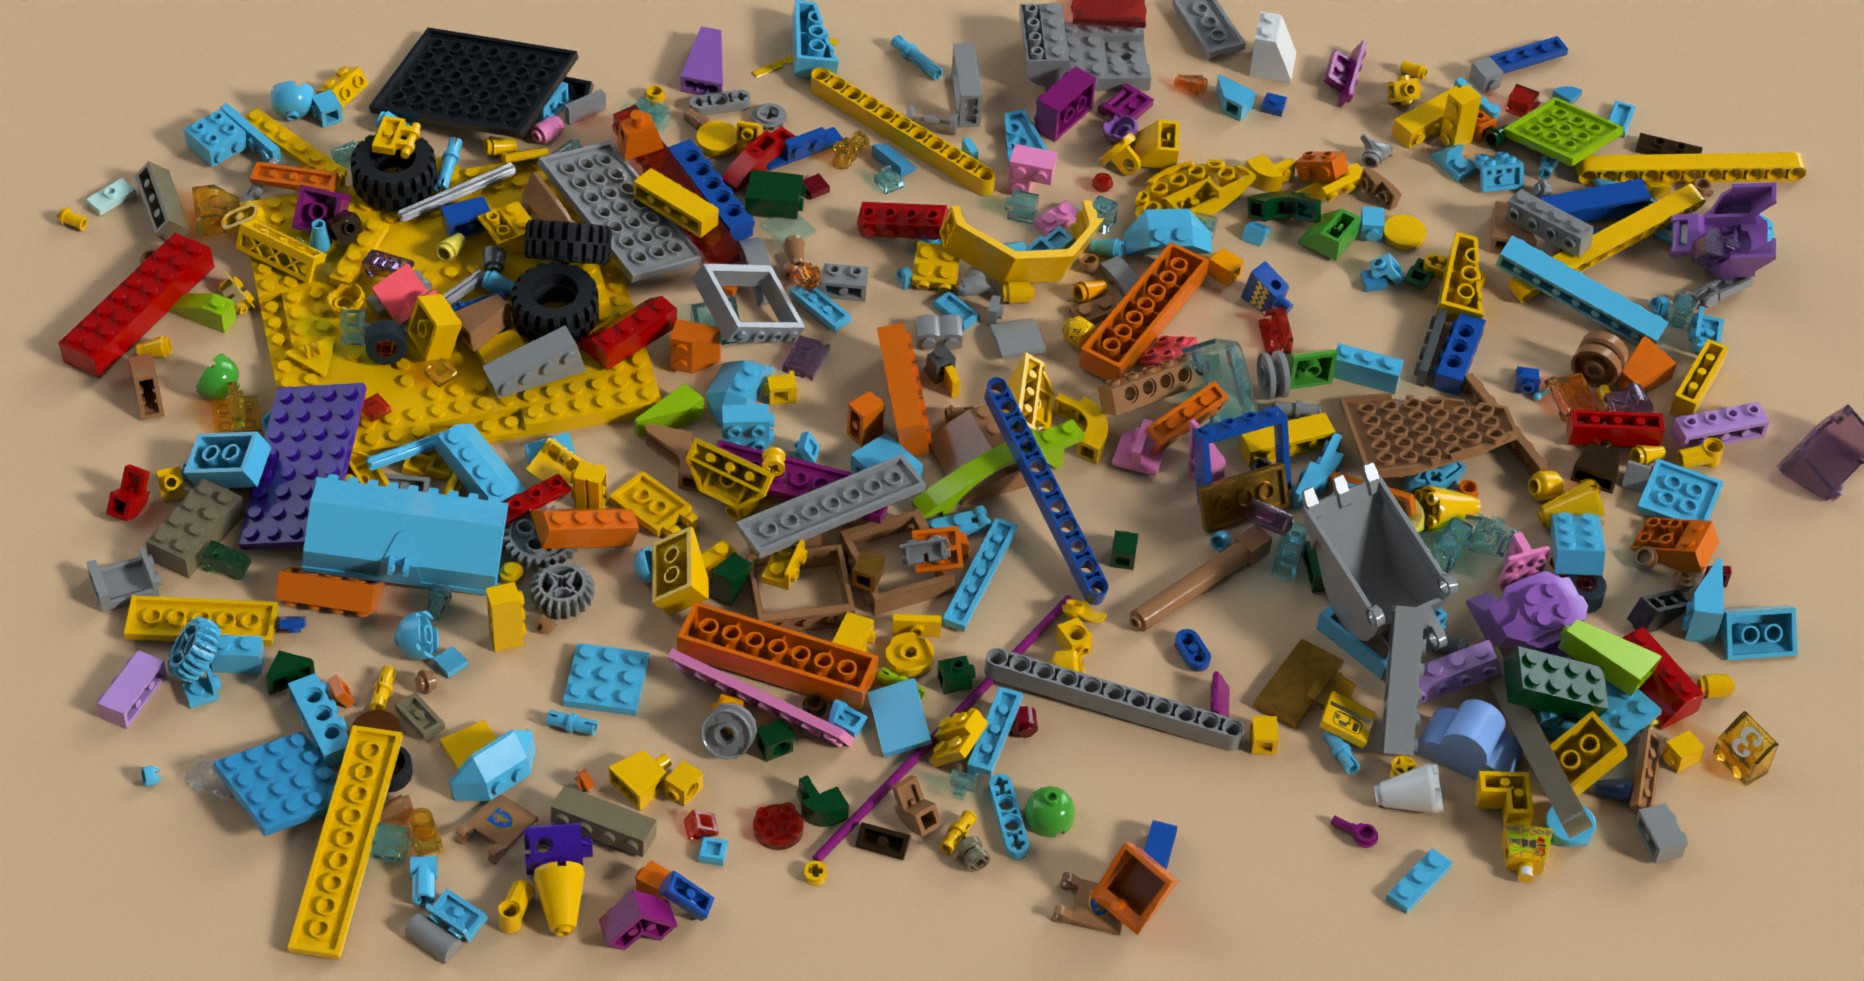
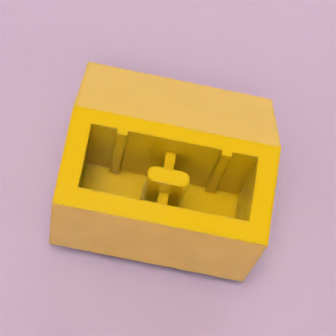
(1158, 144)
(507, 226)

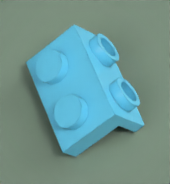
(1705, 328)
(457, 915)

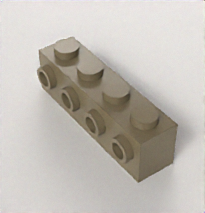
(161, 201)
(604, 821)

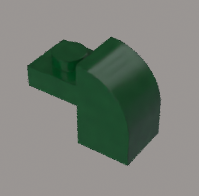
(821, 808)

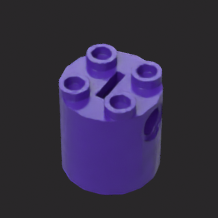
(561, 840)

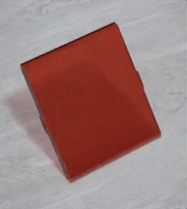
(1109, 13)

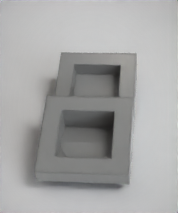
(1120, 273)

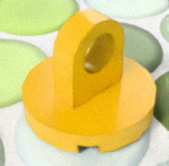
(1120, 153)

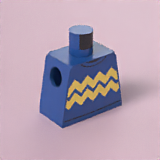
(1266, 289)

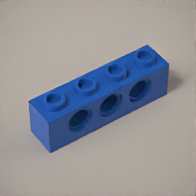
(1458, 354)

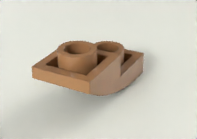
(1378, 185)

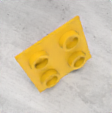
(553, 460)

